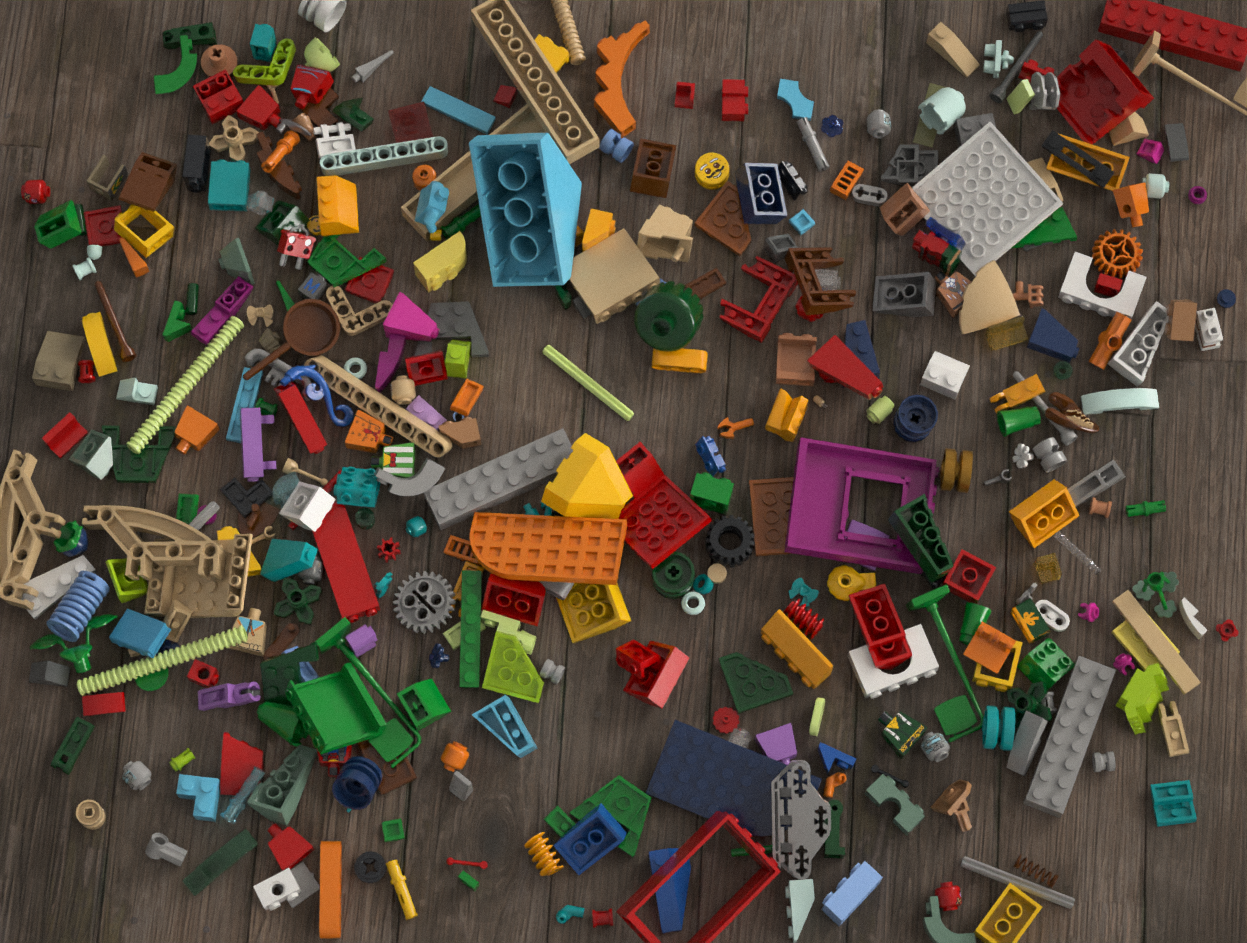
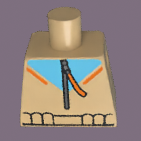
(255, 632)

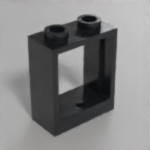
(196, 163)

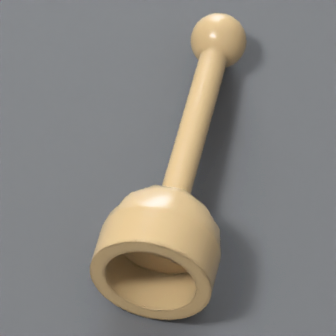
(291, 466)

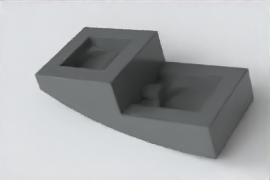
(1176, 142)

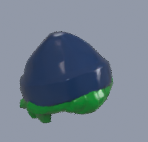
(72, 540)

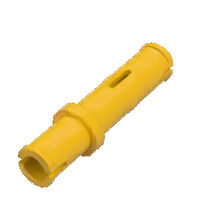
(398, 881)

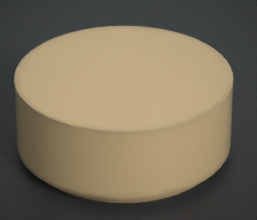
(717, 573)

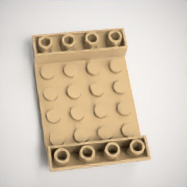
(204, 597)

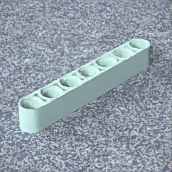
(392, 160)

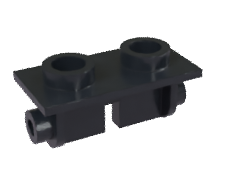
(794, 186)

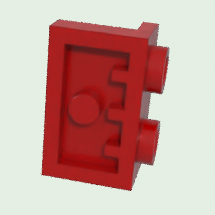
(635, 657)

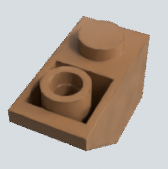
(462, 433)

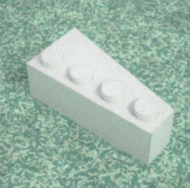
(1139, 347)

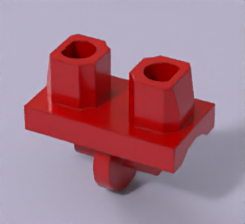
(1030, 68)

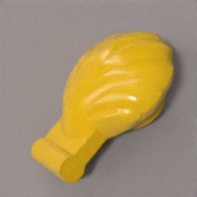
(855, 582)

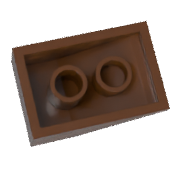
(653, 168)

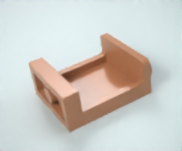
(792, 359)

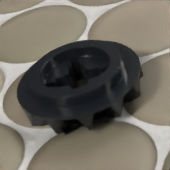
(369, 858)

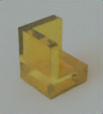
(1048, 568)

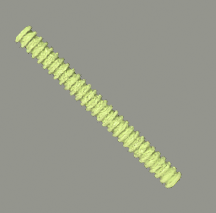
(185, 385)
(163, 660)

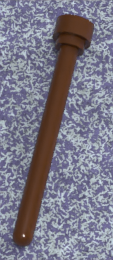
(126, 352)

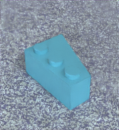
(506, 724)

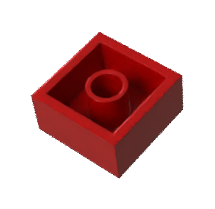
(1107, 285)

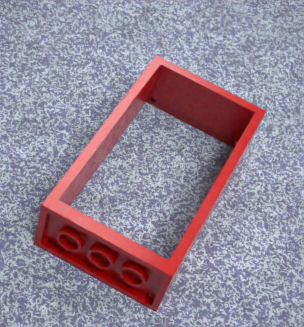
(732, 908)

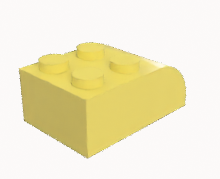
(442, 263)

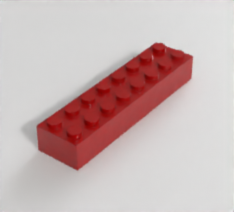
(1179, 30)

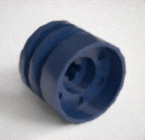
(919, 409)
(357, 783)

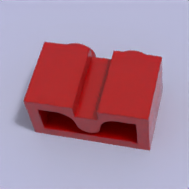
(733, 100)

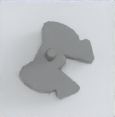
(1026, 594)

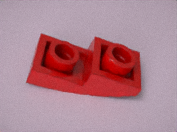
(103, 704)

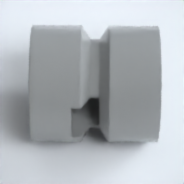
(1049, 454)

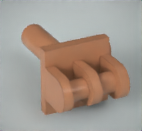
(1019, 295)

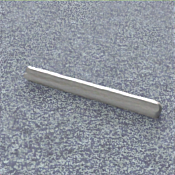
(1018, 882)

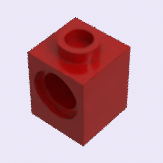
(199, 667)

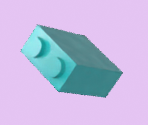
(229, 185)

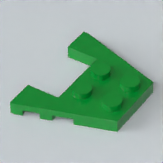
(338, 264)
(625, 804)

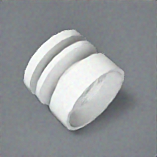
(323, 12)

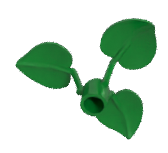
(79, 654)

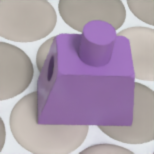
(778, 743)

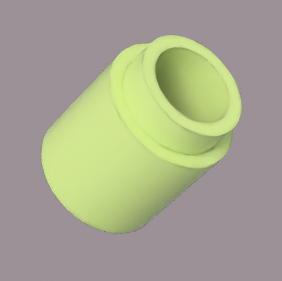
(880, 410)

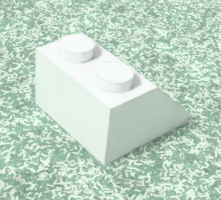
(944, 375)
(307, 506)

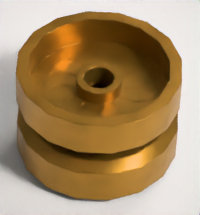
(953, 470)

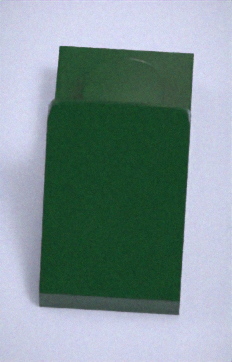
(351, 113)

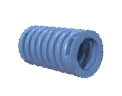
(70, 605)

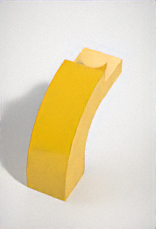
(99, 344)

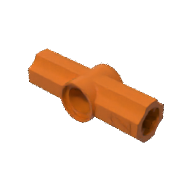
(1105, 349)

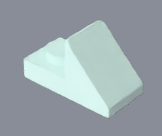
(138, 392)

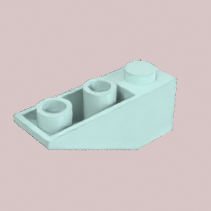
(801, 900)

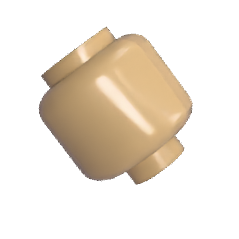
(403, 390)

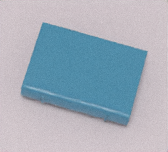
(140, 633)

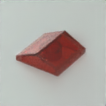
(410, 122)

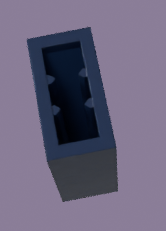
(1052, 338)

